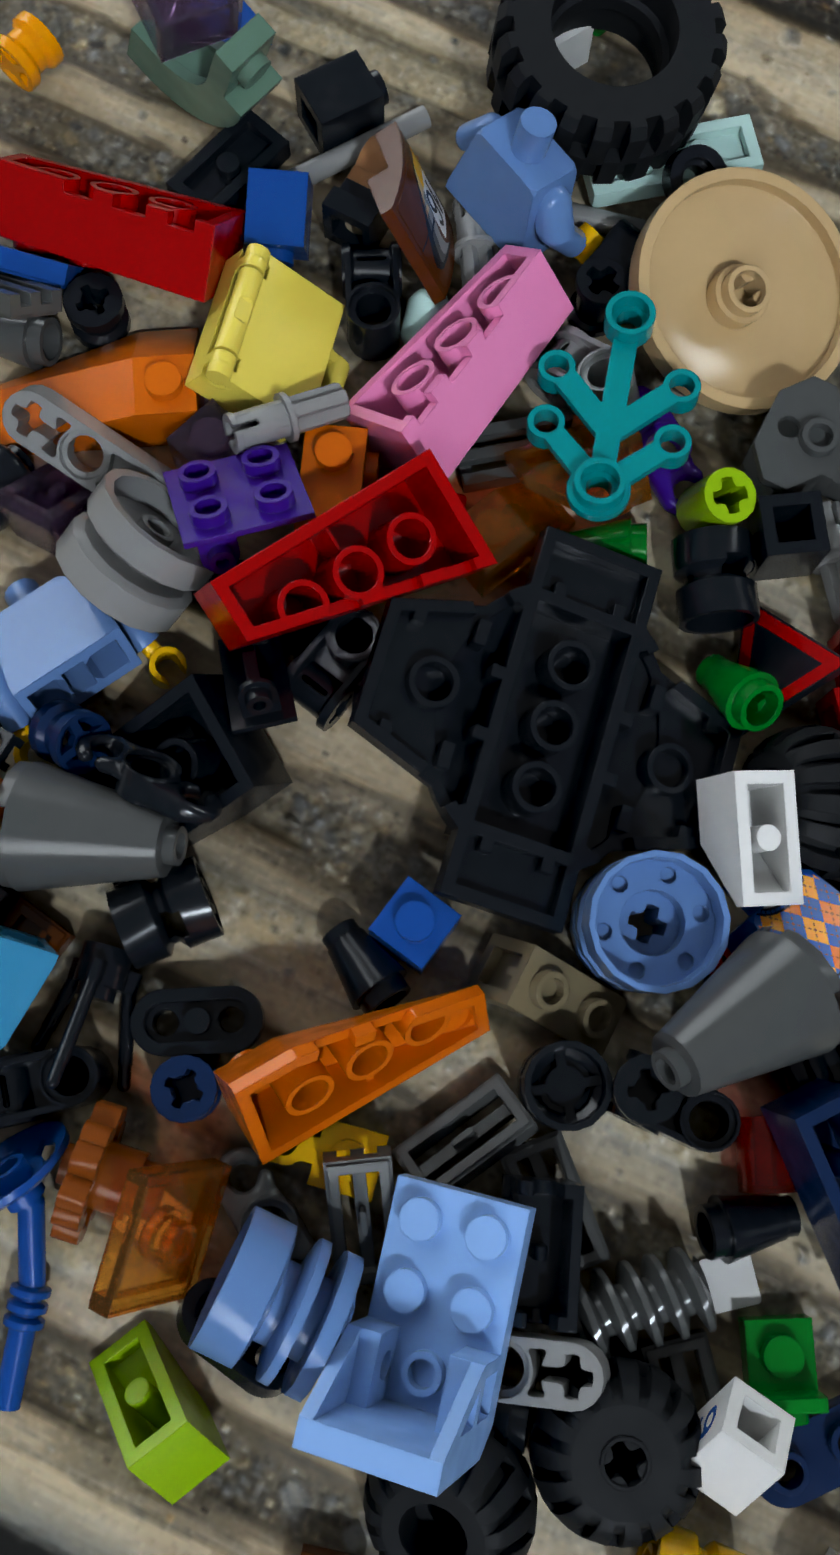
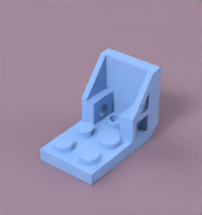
(425, 1369)

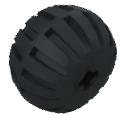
(815, 758)
(574, 1455)
(479, 1514)

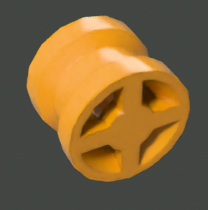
(28, 51)

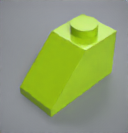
(157, 1414)

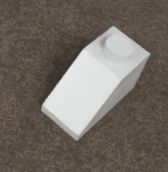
(752, 835)

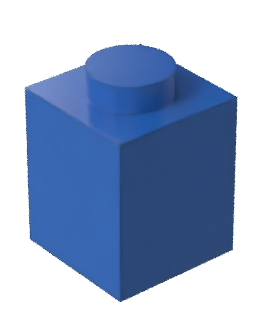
(279, 213)
(414, 925)

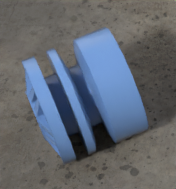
(678, 901)
(278, 1304)

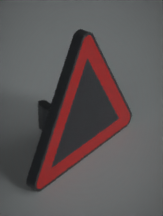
(788, 655)

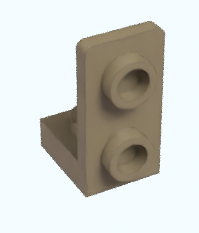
(547, 991)

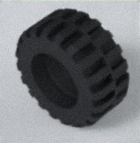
(599, 124)

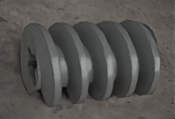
(644, 1301)

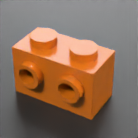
(336, 465)

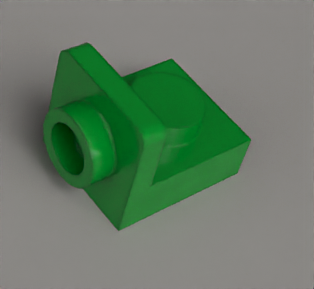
(782, 1363)

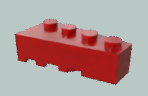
(118, 225)
(360, 553)

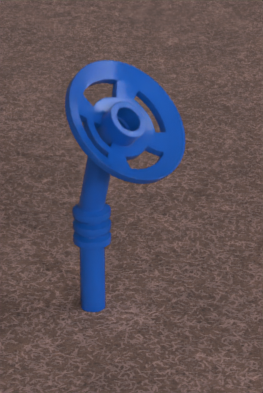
(21, 1193)

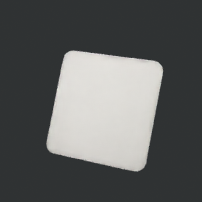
(731, 1284)

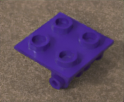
(235, 498)

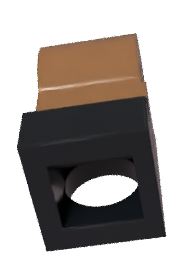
(355, 202)

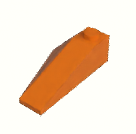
(126, 384)
(330, 1070)

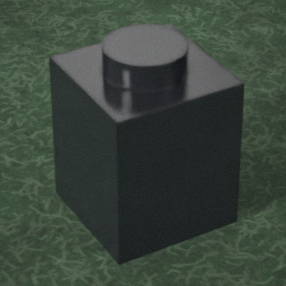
(340, 100)
(787, 535)

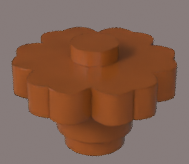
(94, 1172)

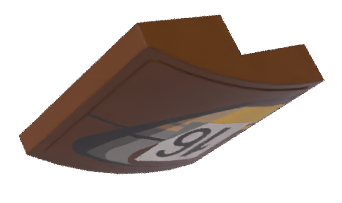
(414, 213)

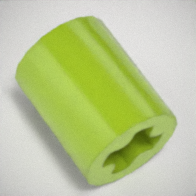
(717, 499)

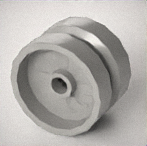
(131, 554)

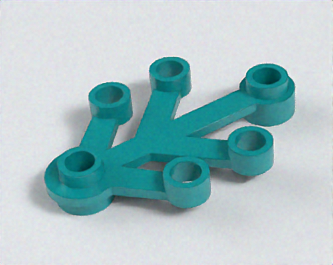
(612, 418)

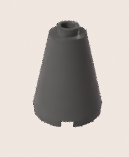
(79, 832)
(751, 1016)

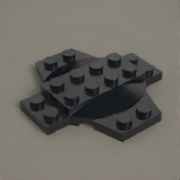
(542, 728)

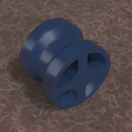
(49, 728)
(197, 1092)

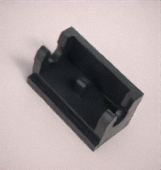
(554, 1253)

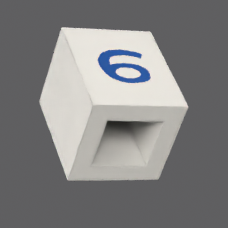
(741, 1445)

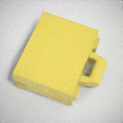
(266, 335)

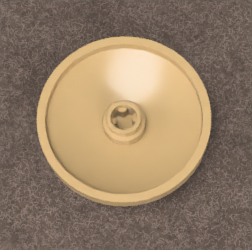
(741, 287)

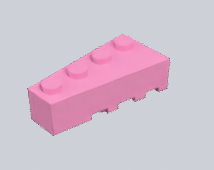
(463, 362)

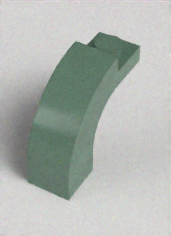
(215, 81)

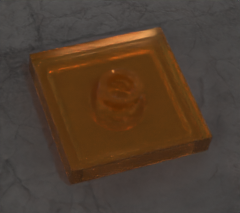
(159, 1235)

